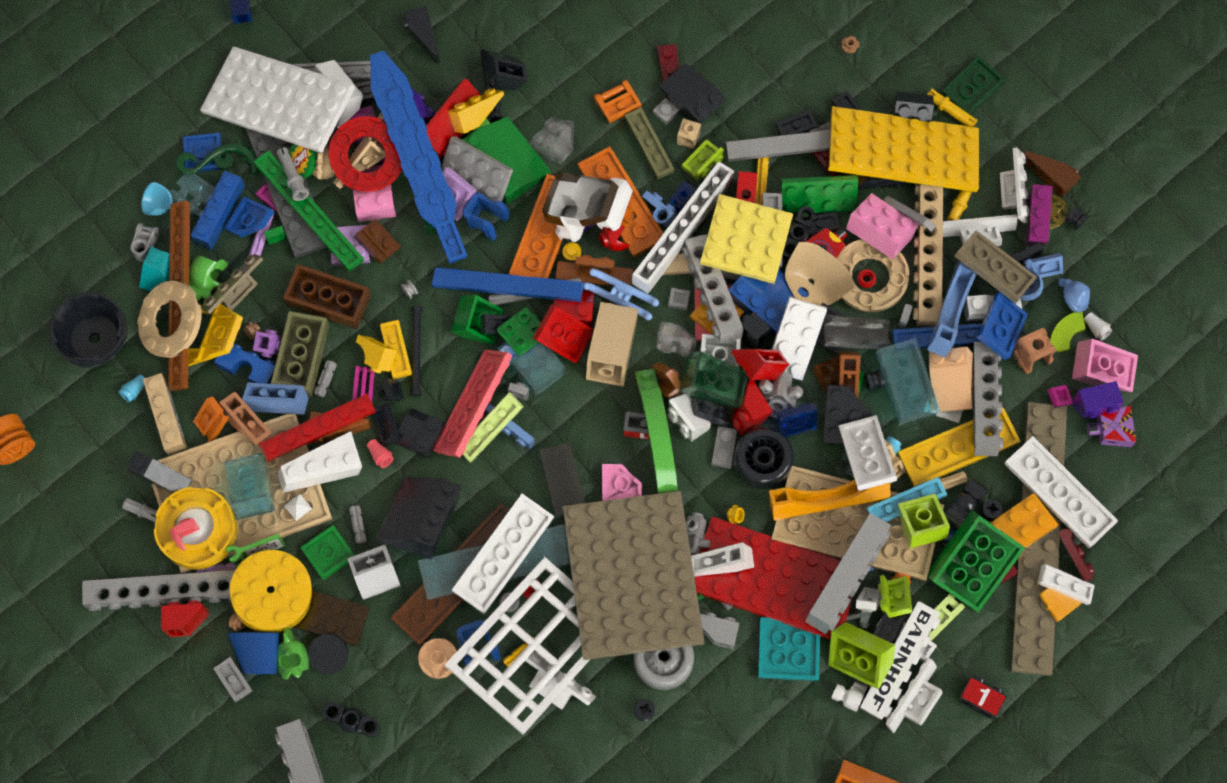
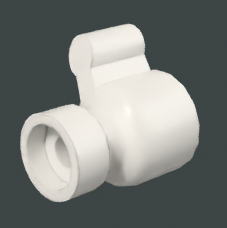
(850, 698)

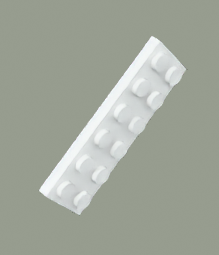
(1061, 492)
(502, 553)

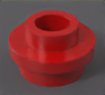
(866, 273)

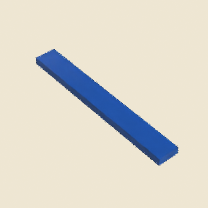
(508, 284)

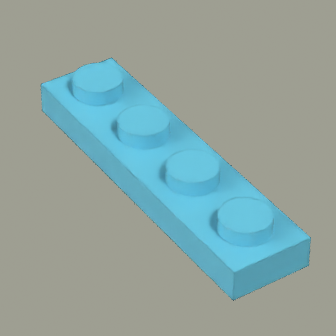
(888, 509)

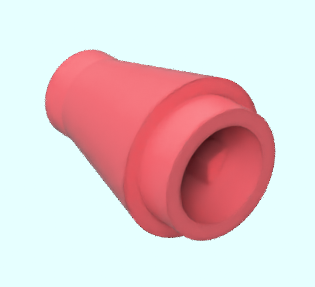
(380, 454)

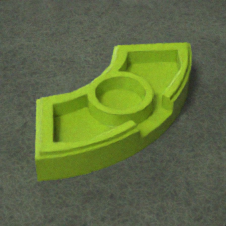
(1066, 330)

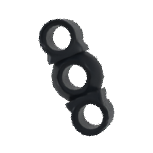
(801, 225)
(965, 503)
(344, 713)

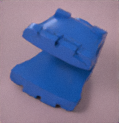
(475, 206)
(467, 631)

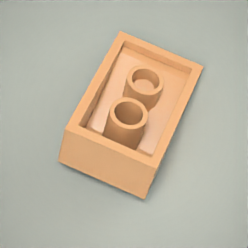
(953, 379)

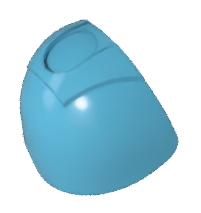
(156, 199)

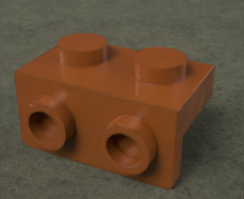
(670, 380)

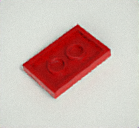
(563, 334)

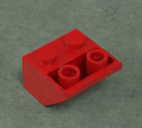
(761, 363)
(182, 619)

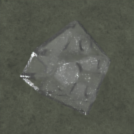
(555, 139)
(675, 339)

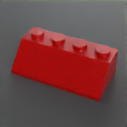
(440, 126)

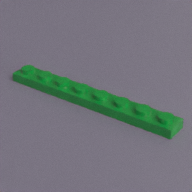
(310, 213)

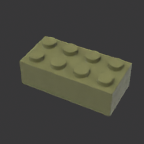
(301, 351)

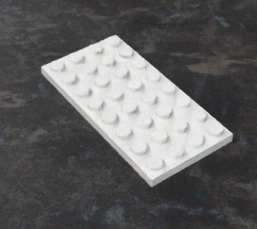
(277, 99)

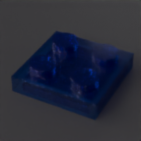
(797, 419)

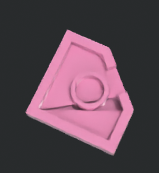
(619, 483)

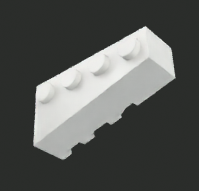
(324, 464)

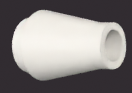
(1098, 327)

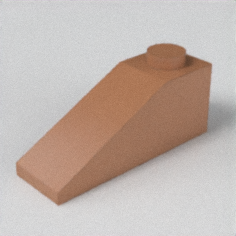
(244, 419)

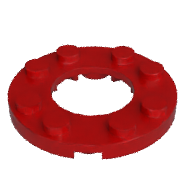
(341, 166)

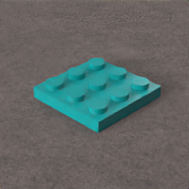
(787, 652)

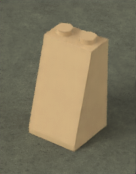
(611, 344)

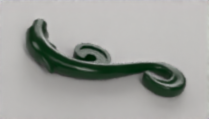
(224, 164)

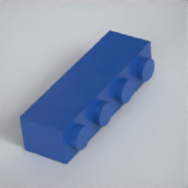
(217, 210)

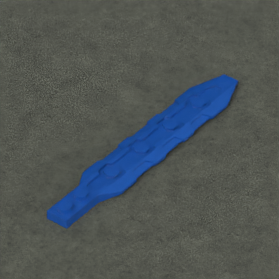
(415, 152)

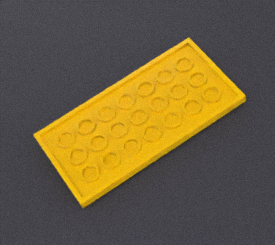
(904, 149)

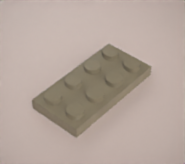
(995, 266)

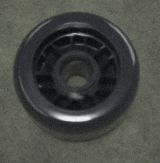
(767, 444)

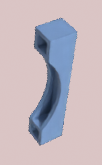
(948, 319)

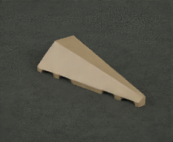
(366, 154)

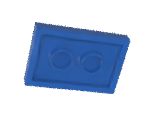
(1002, 325)

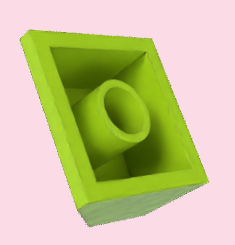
(923, 521)

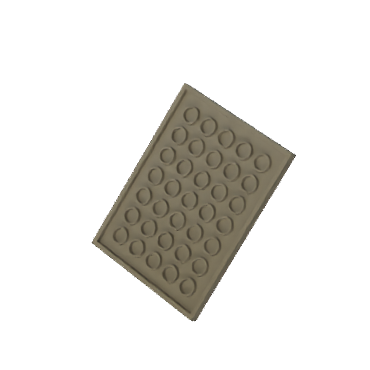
(632, 575)

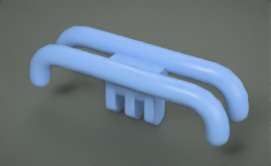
(620, 293)

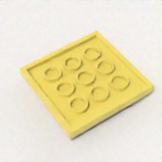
(746, 239)

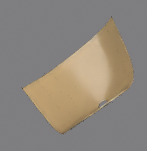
(816, 263)

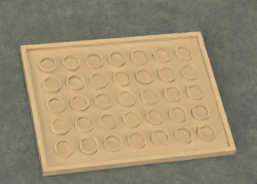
(207, 470)

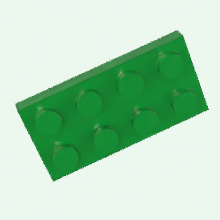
(820, 194)

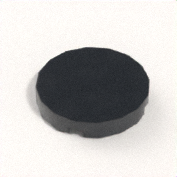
(328, 653)

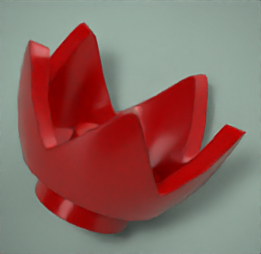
(609, 239)

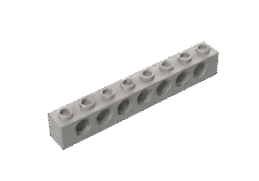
(94, 588)

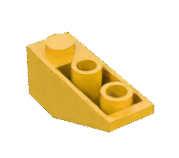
(472, 113)

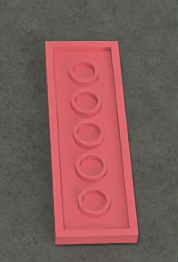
(472, 403)

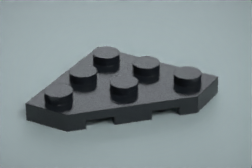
(841, 408)

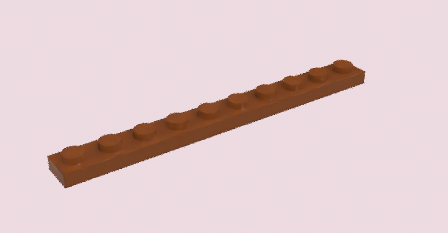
(178, 272)

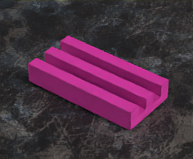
(364, 370)

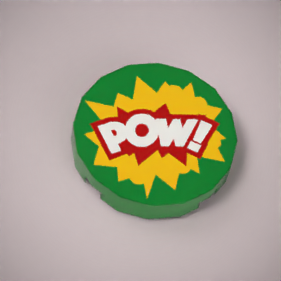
(303, 160)

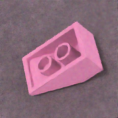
(374, 204)
(1102, 363)

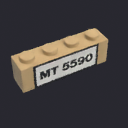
(165, 414)

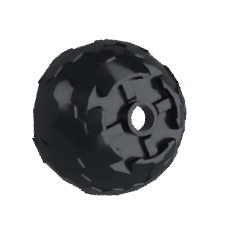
(79, 320)

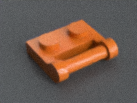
(619, 106)

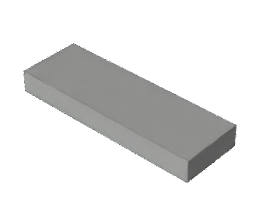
(917, 217)

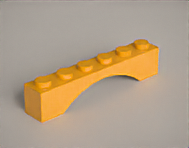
(792, 502)

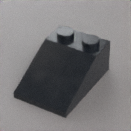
(692, 94)

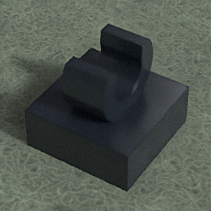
(392, 390)

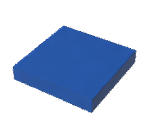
(200, 147)

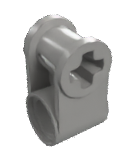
(145, 238)

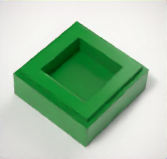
(275, 235)

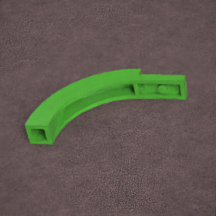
(657, 431)

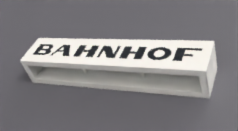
(907, 646)

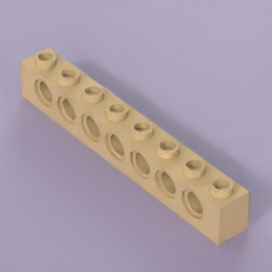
(928, 316)

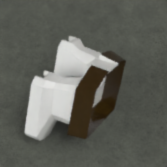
(585, 201)

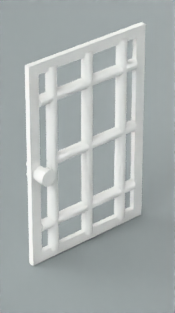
(533, 644)

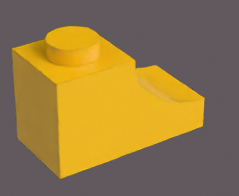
(377, 354)

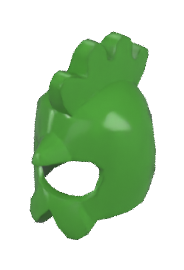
(203, 275)
(291, 656)

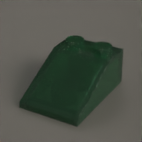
(713, 380)

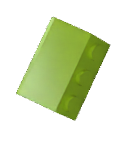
(860, 654)

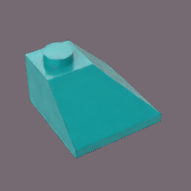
(155, 269)

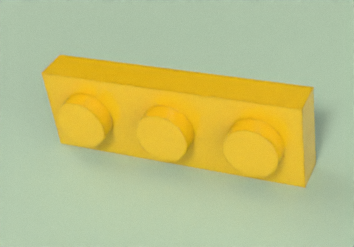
(393, 337)

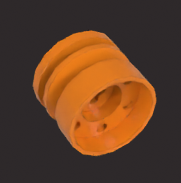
(14, 439)

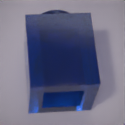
(241, 11)

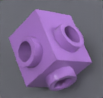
(267, 343)

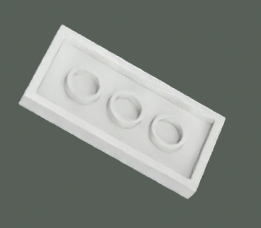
(798, 334)
(867, 453)

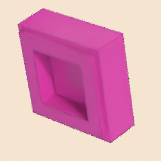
(1060, 396)

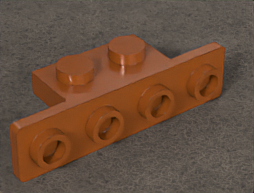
(585, 263)

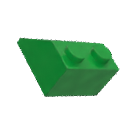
(468, 318)

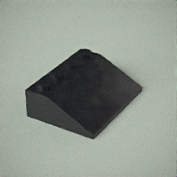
(420, 515)

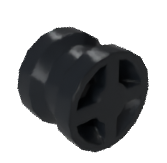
(1076, 218)
(874, 380)
(987, 511)
(643, 713)

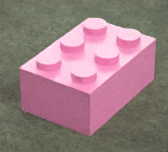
(882, 226)

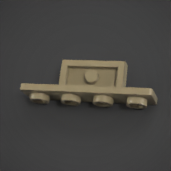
(236, 287)

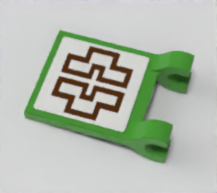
(271, 543)

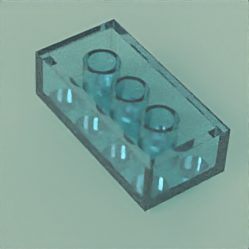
(907, 381)

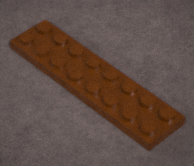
(422, 616)

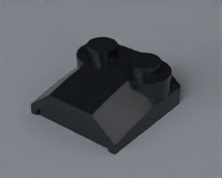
(420, 432)

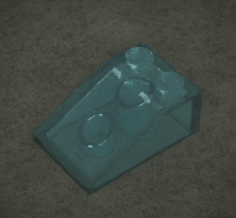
(249, 486)

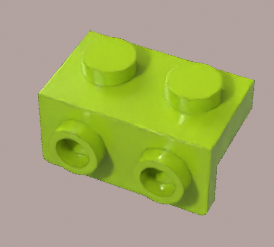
(702, 160)
(895, 596)

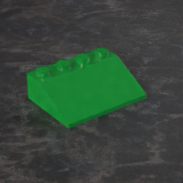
(508, 146)
(975, 561)

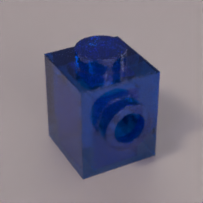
(682, 196)

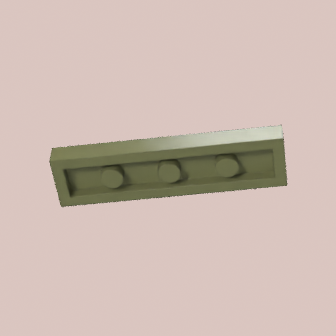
(649, 143)

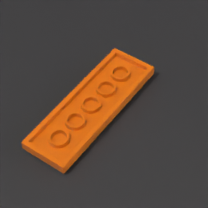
(640, 228)
(539, 243)

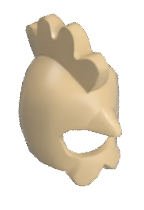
(323, 168)

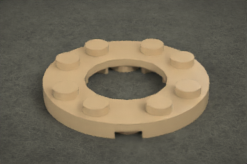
(888, 296)
(189, 325)

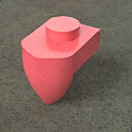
(185, 527)

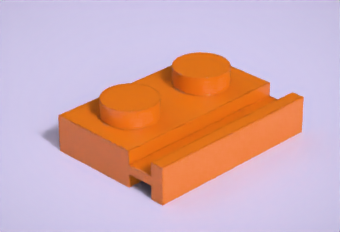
(210, 419)

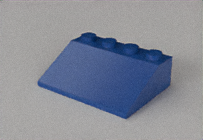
(764, 298)

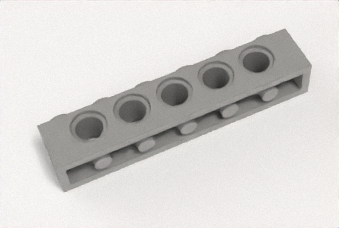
(724, 330)
(984, 444)

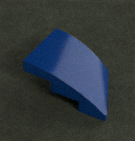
(256, 652)

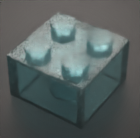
(538, 368)

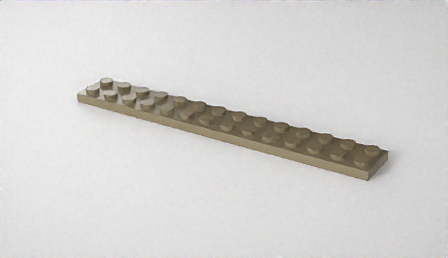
(1032, 621)

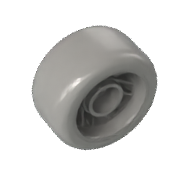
(665, 674)

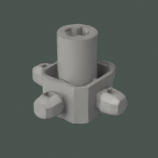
(780, 393)

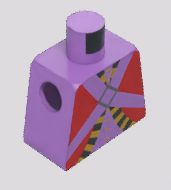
(1114, 428)

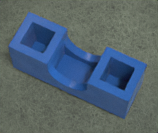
(261, 370)

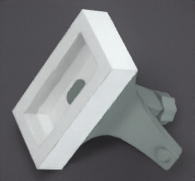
(866, 603)

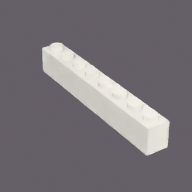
(682, 227)

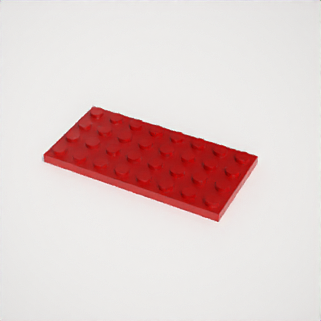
(780, 584)

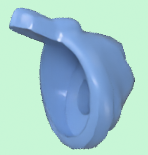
(1036, 287)
(1075, 294)

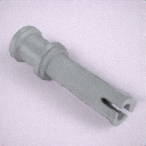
(294, 180)

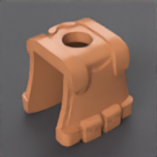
(1028, 354)

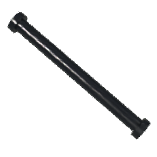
(415, 392)

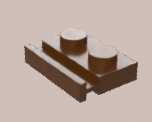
(377, 241)

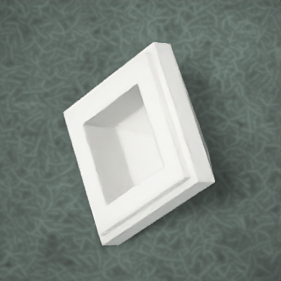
(297, 507)

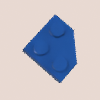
(248, 218)

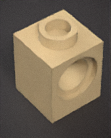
(688, 133)

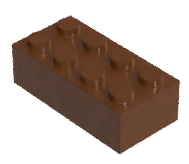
(327, 296)

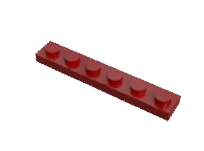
(317, 427)

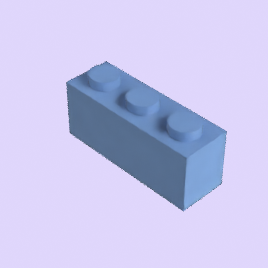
(276, 398)

